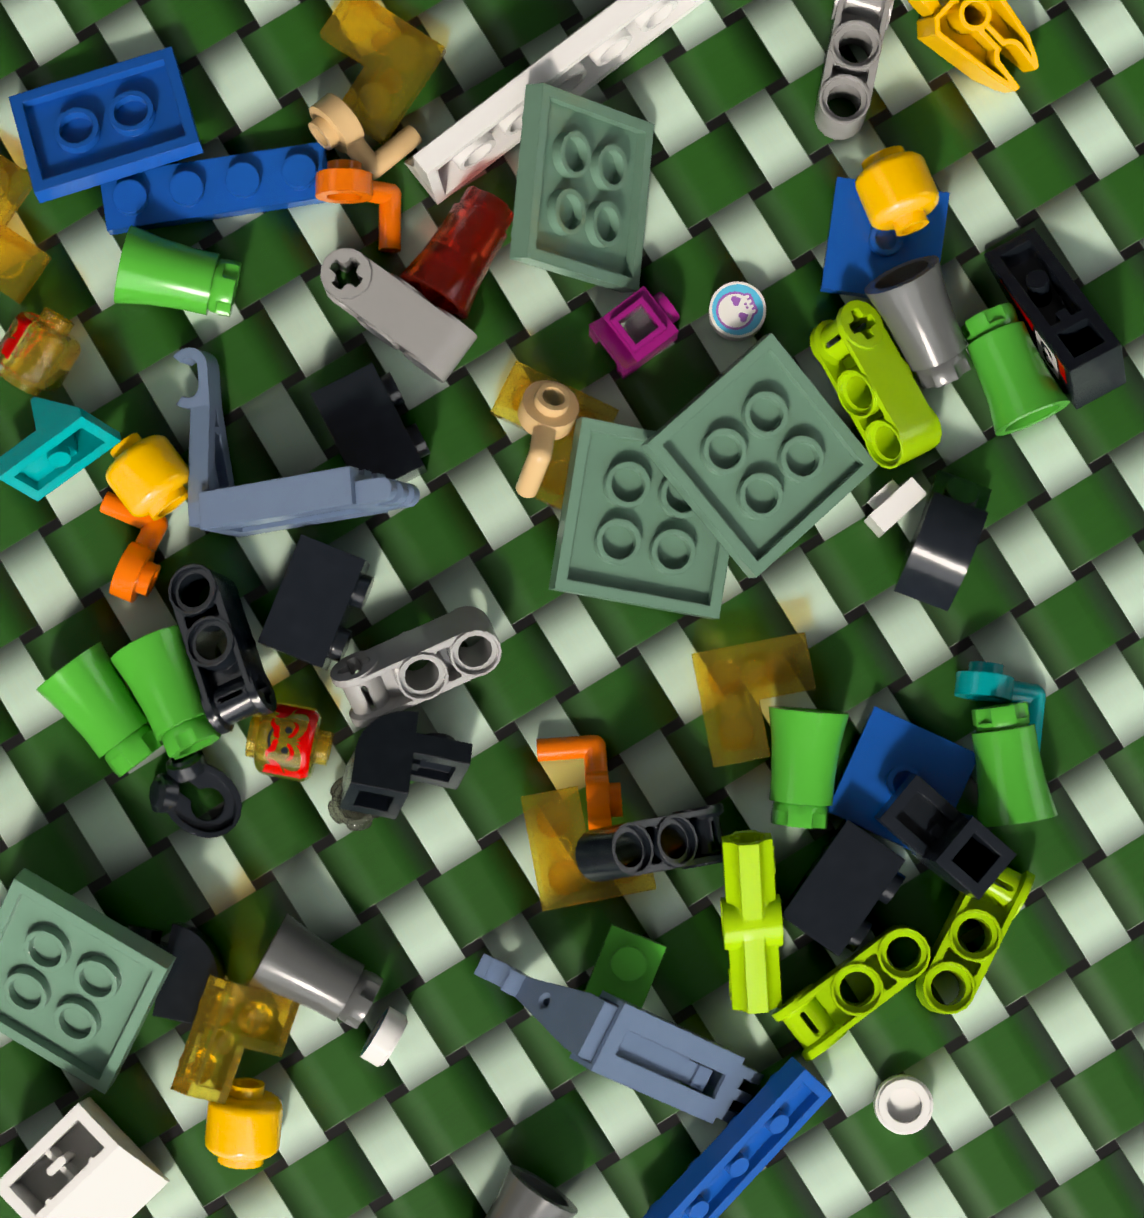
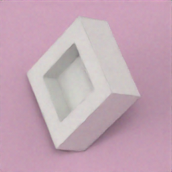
(892, 504)

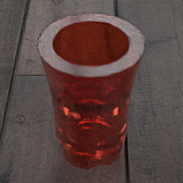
(461, 252)

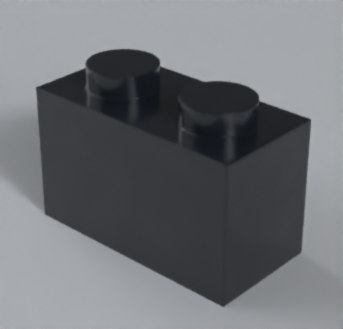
(368, 427)
(316, 603)
(843, 889)

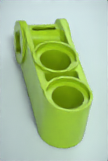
(875, 386)
(994, 913)
(834, 1014)

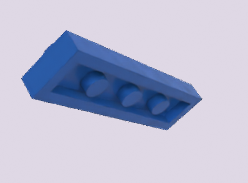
(214, 188)
(744, 1146)

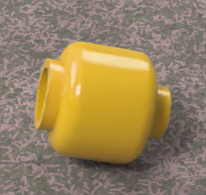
(897, 190)
(148, 475)
(246, 1126)

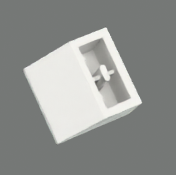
(82, 1171)

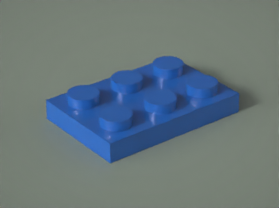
(105, 125)

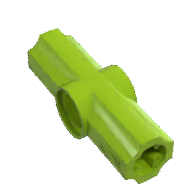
(751, 921)

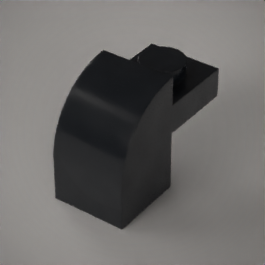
(944, 540)
(391, 757)
(943, 838)
(194, 963)

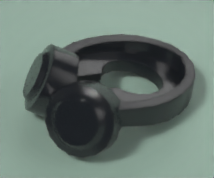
(166, 798)

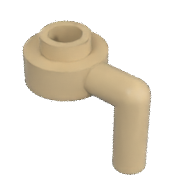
(338, 128)
(548, 415)

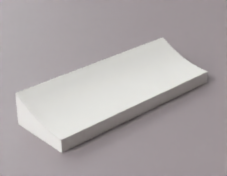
(571, 66)

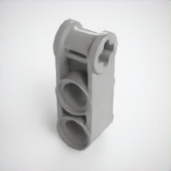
(858, 24)
(397, 314)
(386, 664)

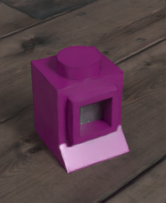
(636, 330)

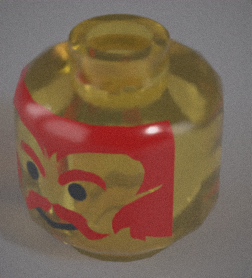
(38, 351)
(289, 742)

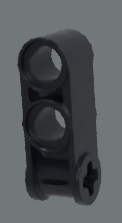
(235, 682)
(652, 845)

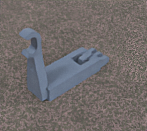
(275, 503)
(632, 1044)

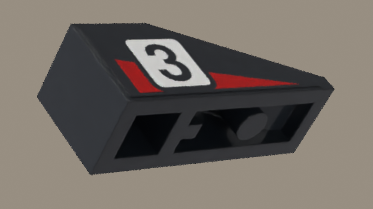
(1059, 318)

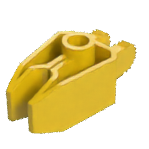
(974, 35)

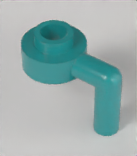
(988, 684)

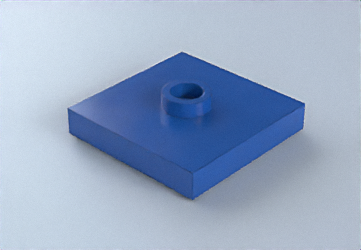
(861, 253)
(883, 760)

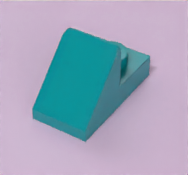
(58, 449)

